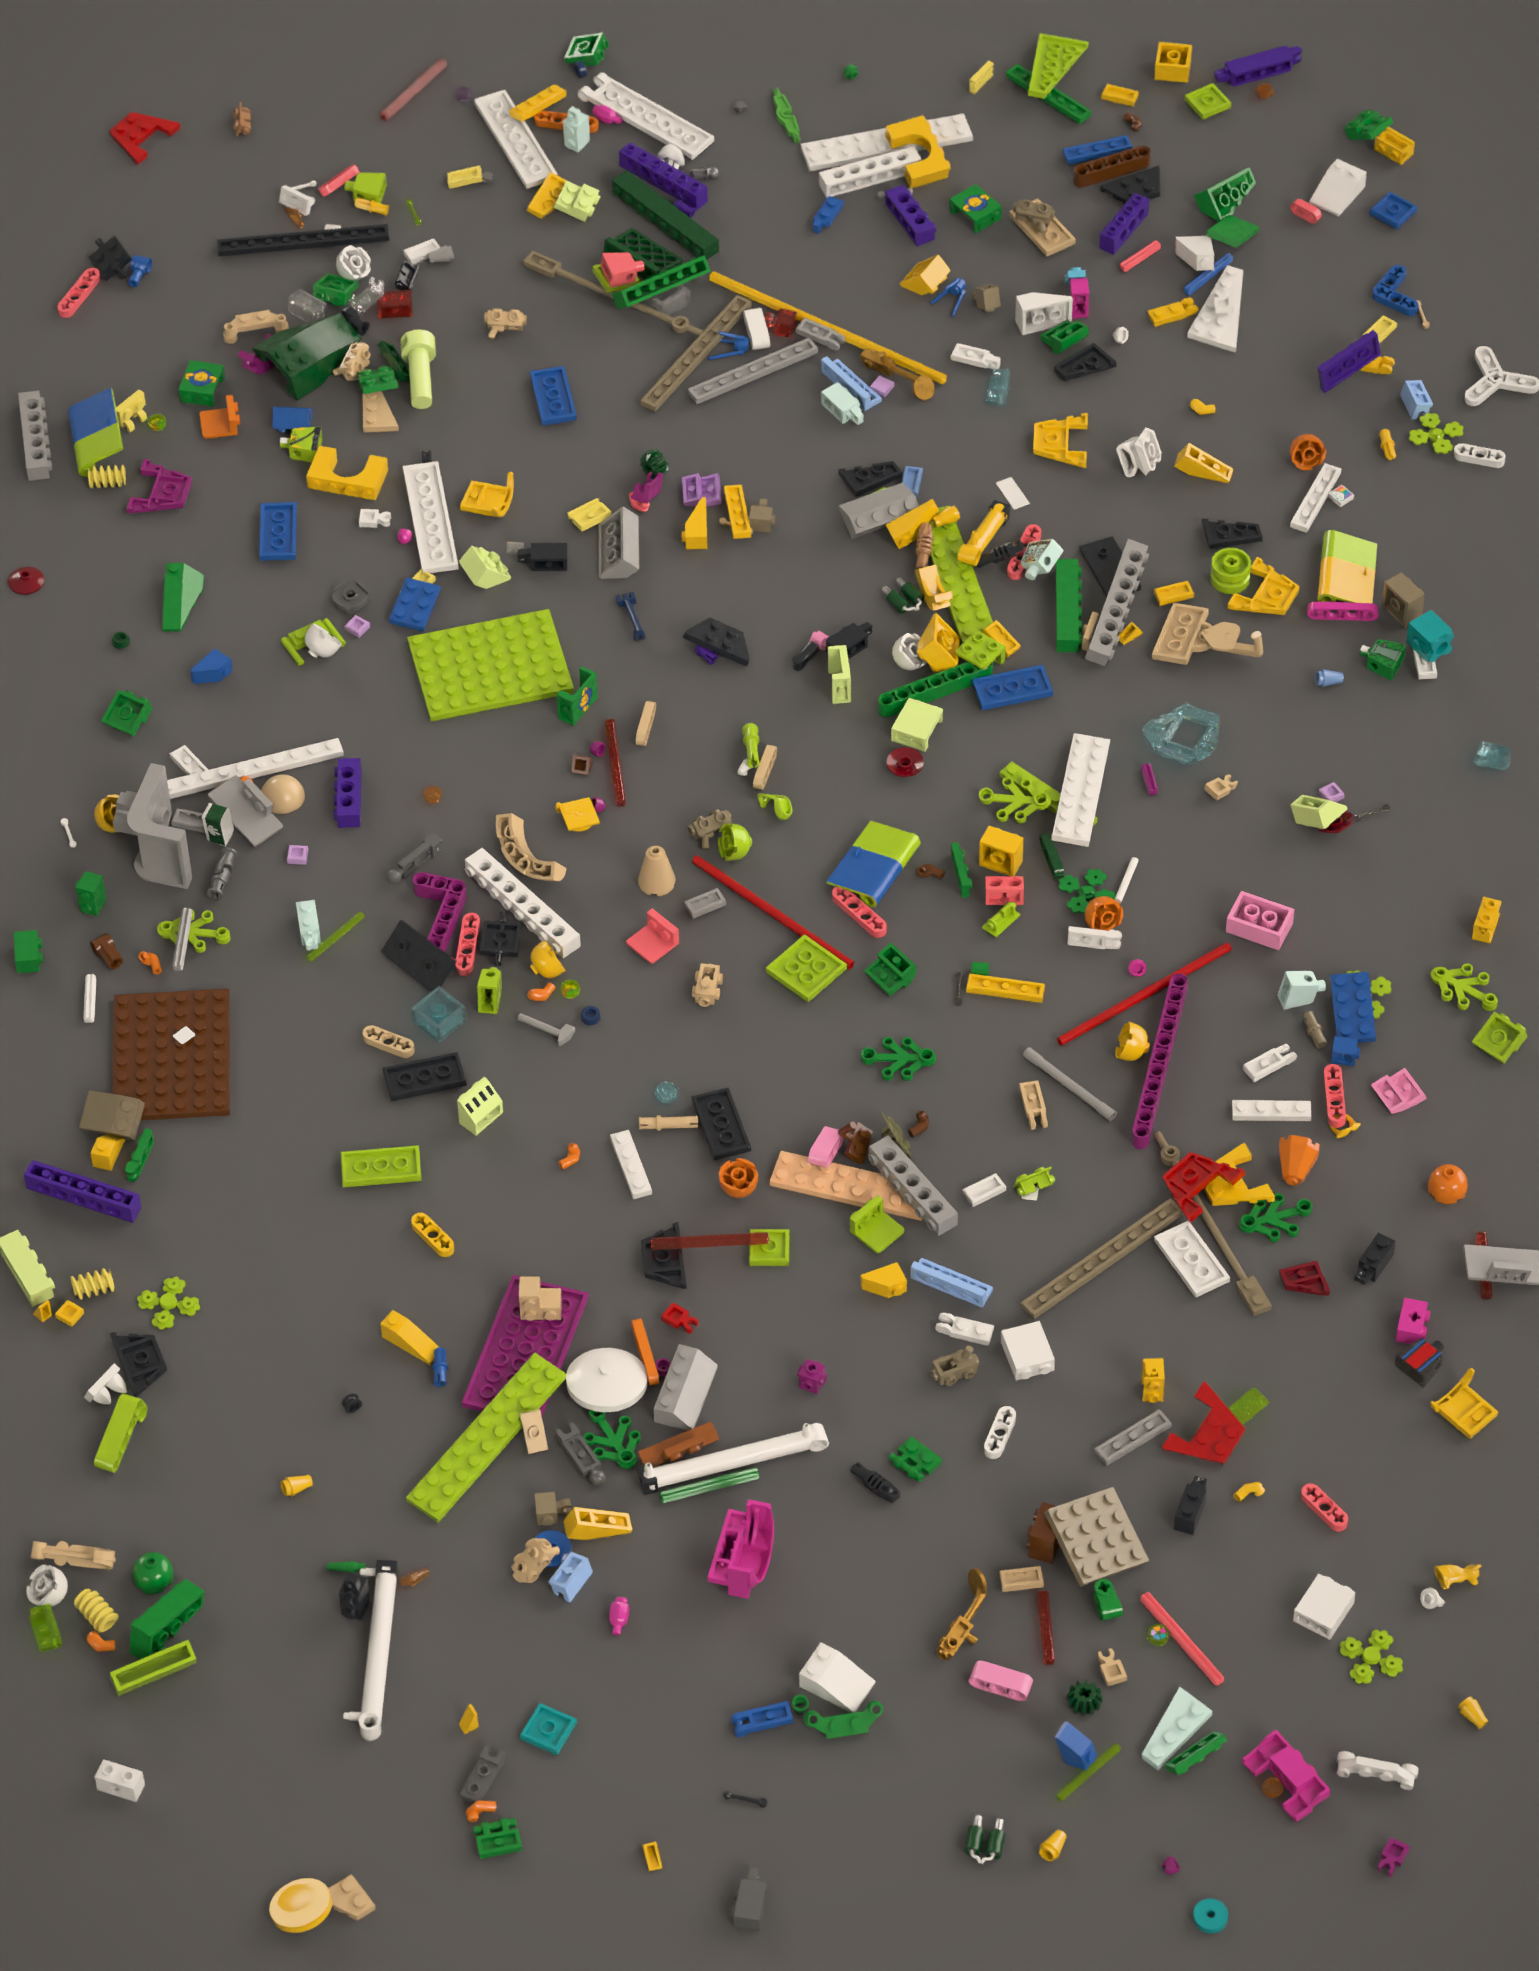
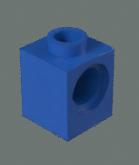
(1345, 1051)

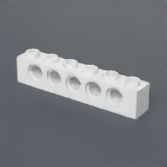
(867, 172)

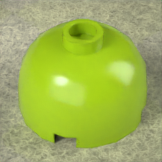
(734, 842)

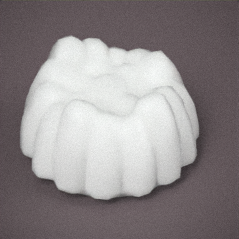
(1120, 335)
(743, 769)

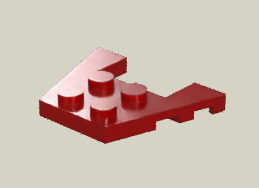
(136, 129)
(1193, 1175)
(1216, 1435)

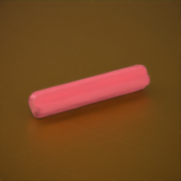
(1140, 256)

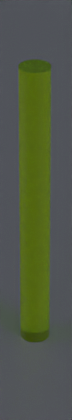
(335, 936)
(1087, 1773)

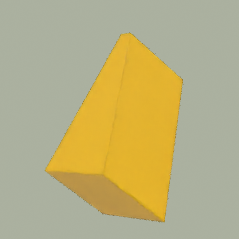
(1129, 633)
(43, 1312)
(469, 1720)
(652, 1856)

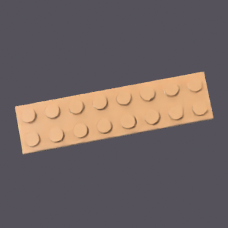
(838, 1184)

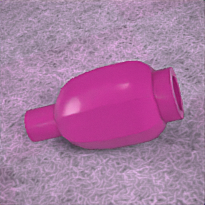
(606, 114)
(619, 1614)

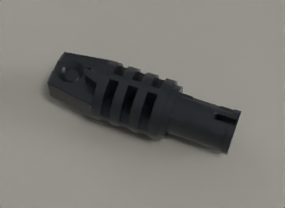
(1001, 553)
(876, 1483)

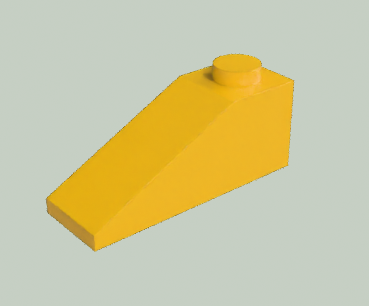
(1202, 465)
(907, 527)
(696, 528)
(408, 1337)
(593, 1524)

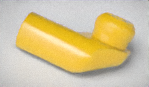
(1201, 408)
(1248, 1488)

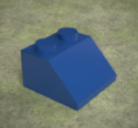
(291, 417)

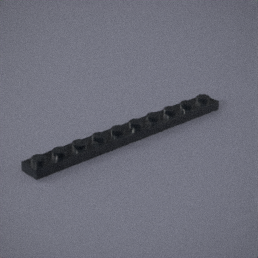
(302, 240)

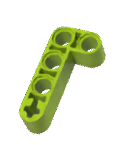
(118, 1432)

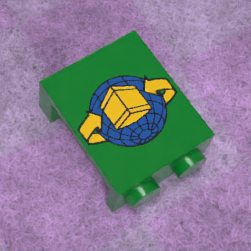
(976, 206)
(200, 383)
(574, 706)

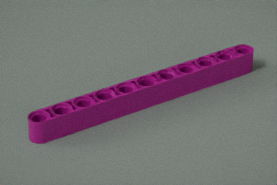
(1159, 1061)

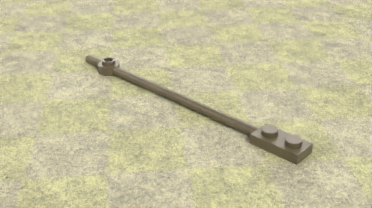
(552, 267)
(1247, 1287)

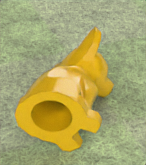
(1451, 1574)

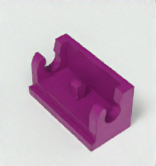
(649, 489)

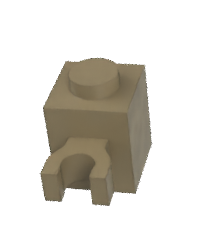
(987, 297)
(762, 517)
(548, 1508)

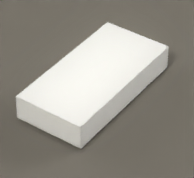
(420, 252)
(984, 1190)

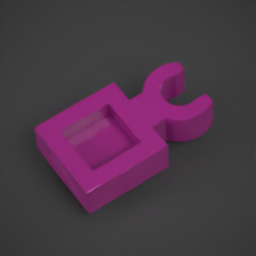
(1393, 1854)

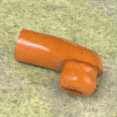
(150, 960)
(541, 994)
(572, 1156)
(98, 1643)
(479, 1806)

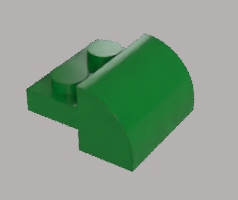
(1065, 335)
(891, 970)

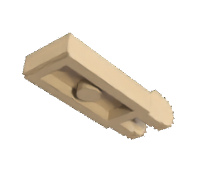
(1033, 1103)

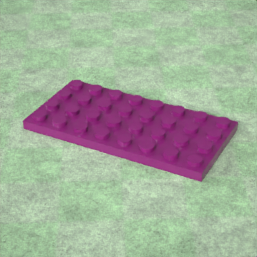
(516, 1340)

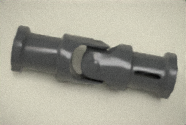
(221, 873)

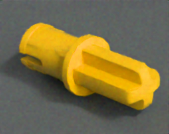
(372, 206)
(1387, 444)

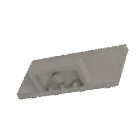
(248, 809)
(1502, 1264)

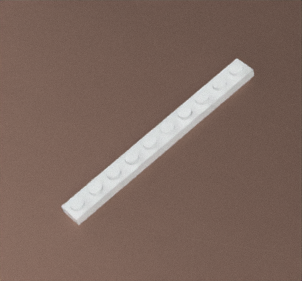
(255, 767)

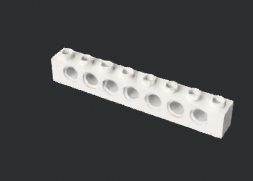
(522, 903)

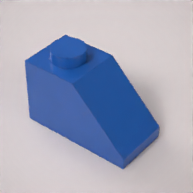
(211, 668)
(1075, 1747)

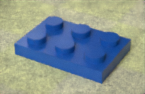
(414, 604)

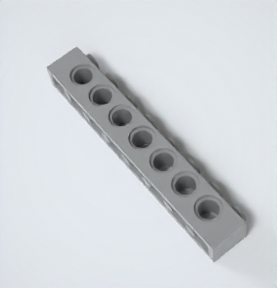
(1116, 603)

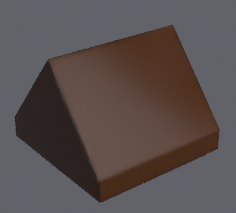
(581, 764)

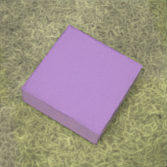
(882, 386)
(357, 626)
(1331, 792)
(297, 854)

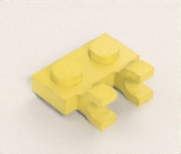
(131, 408)

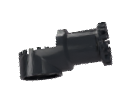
(354, 320)

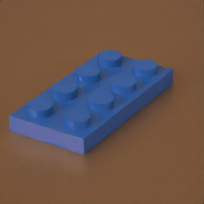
(553, 395)
(278, 531)
(1012, 687)
(1353, 1006)

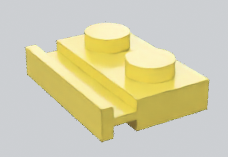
(589, 514)

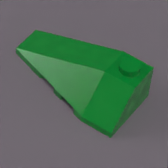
(1223, 197)
(180, 594)

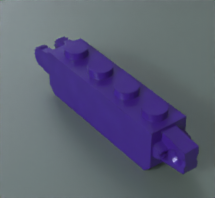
(1259, 65)

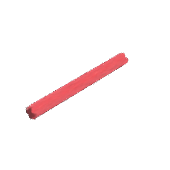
(1182, 1639)

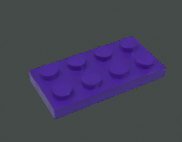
(1349, 361)

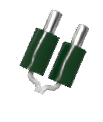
(899, 601)
(994, 1843)

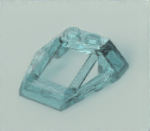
(1161, 744)

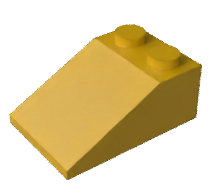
(939, 645)

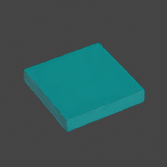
(548, 1729)

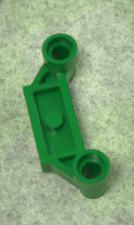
(844, 1724)

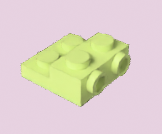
(577, 200)

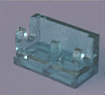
(998, 387)

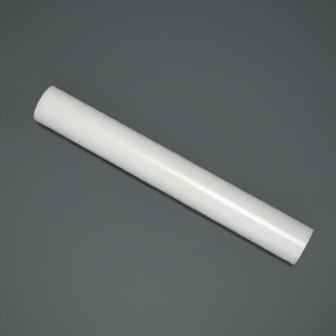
(1126, 880)

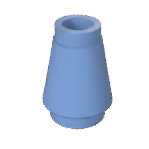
(1328, 677)

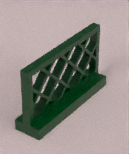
(650, 267)

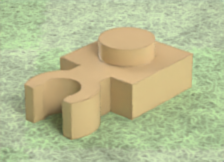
(1219, 788)
(1111, 1670)

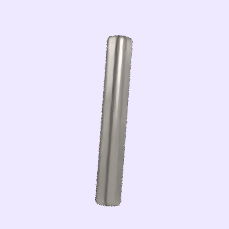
(182, 939)

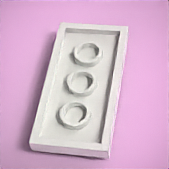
(1192, 1259)

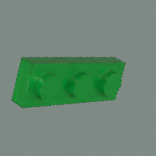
(961, 869)
(1195, 1753)

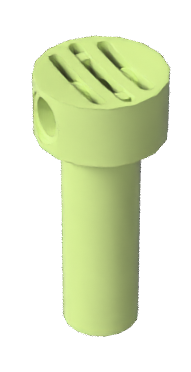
(418, 351)

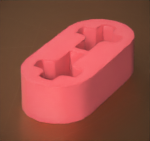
(1305, 211)

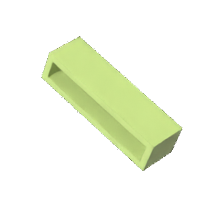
(25, 1268)

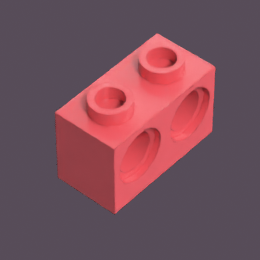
(1004, 889)

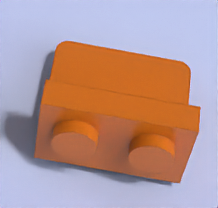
(220, 421)

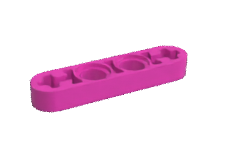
(1368, 613)

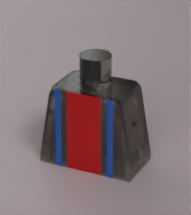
(1420, 1360)

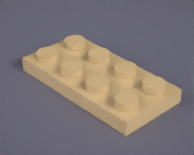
(1052, 241)

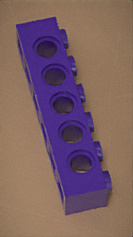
(663, 176)
(82, 1191)

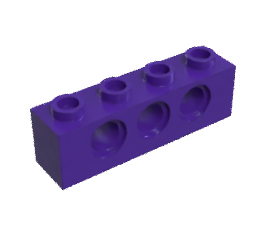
(910, 215)
(1124, 223)
(348, 792)

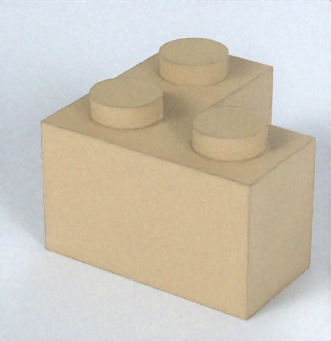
(538, 1302)

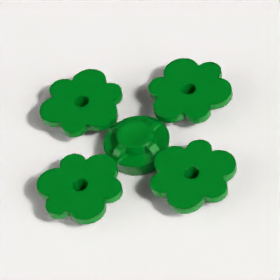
(1086, 892)

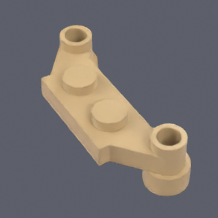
(253, 321)

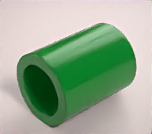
(980, 968)

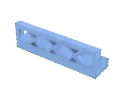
(841, 374)
(951, 1282)

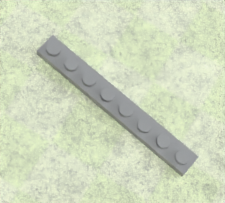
(752, 371)

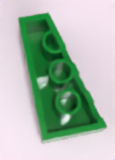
(164, 1619)

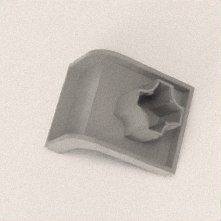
(147, 814)

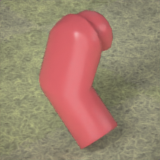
(637, 505)

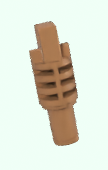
(924, 545)

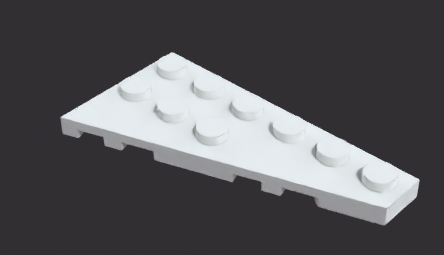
(1220, 328)

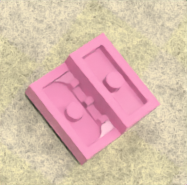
(1398, 1091)

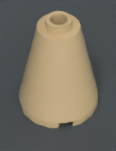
(656, 872)

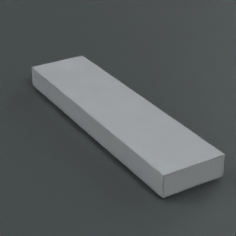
(1132, 1437)

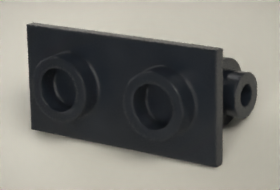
(406, 276)

